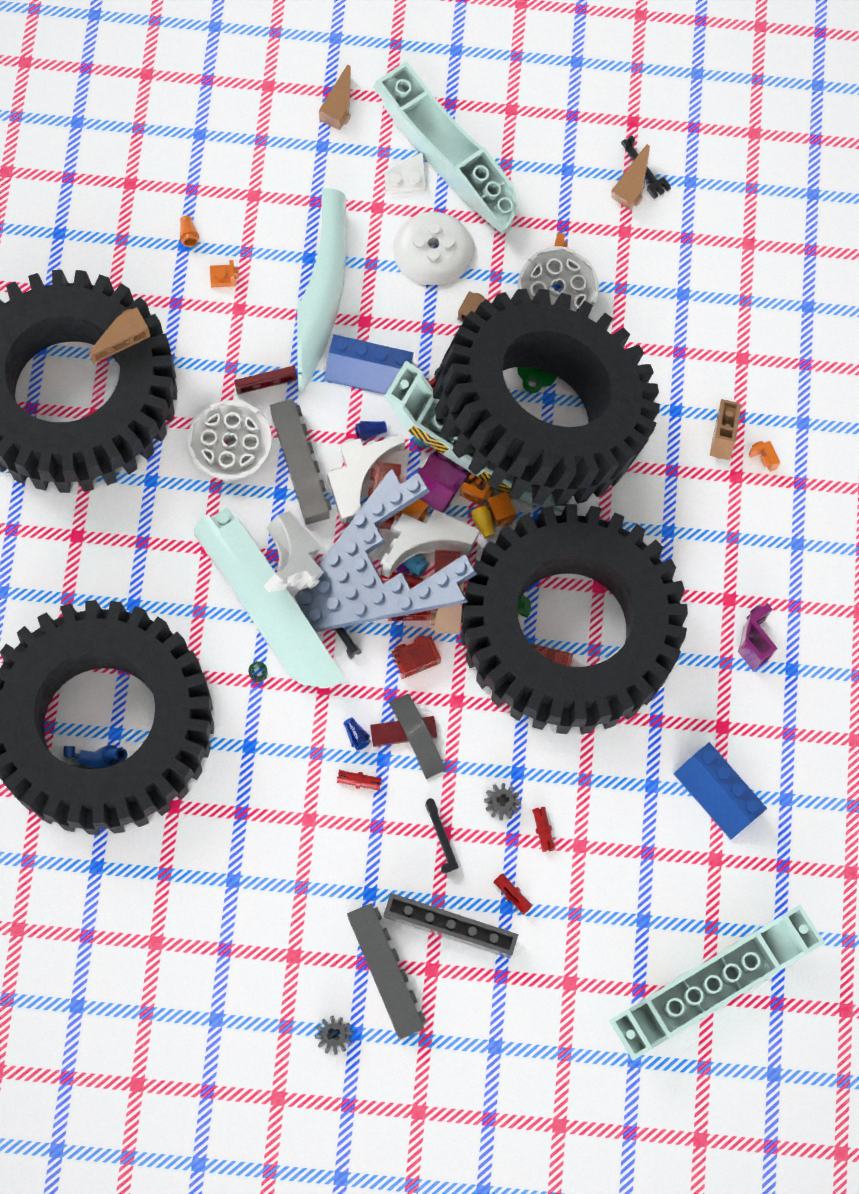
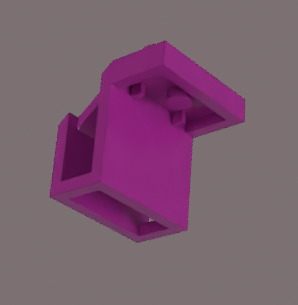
(442, 479)
(755, 644)

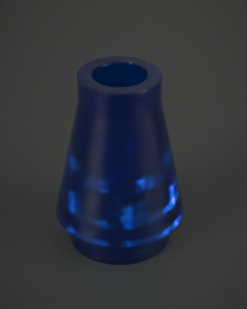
(369, 429)
(357, 735)

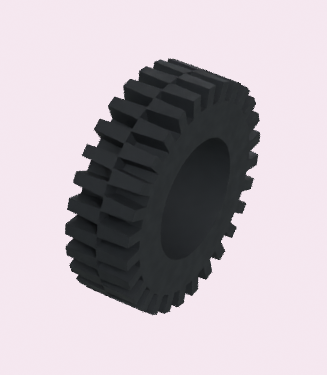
(116, 430)
(516, 442)
(590, 549)
(151, 774)

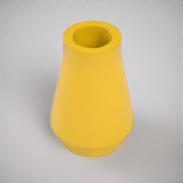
(483, 520)

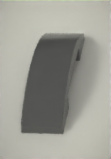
(418, 736)

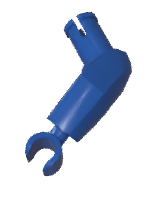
(101, 758)

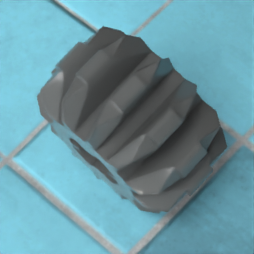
(508, 807)
(335, 1027)

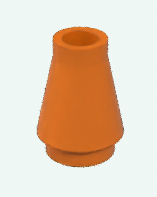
(188, 232)

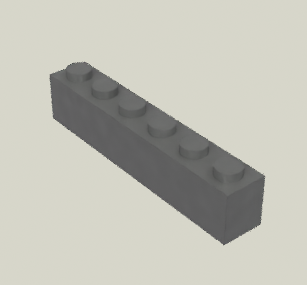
(299, 461)
(450, 925)
(385, 971)

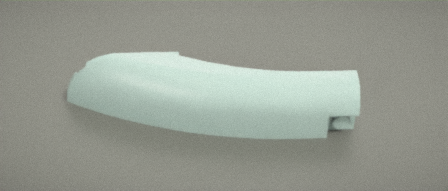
(447, 146)
(323, 294)
(273, 613)

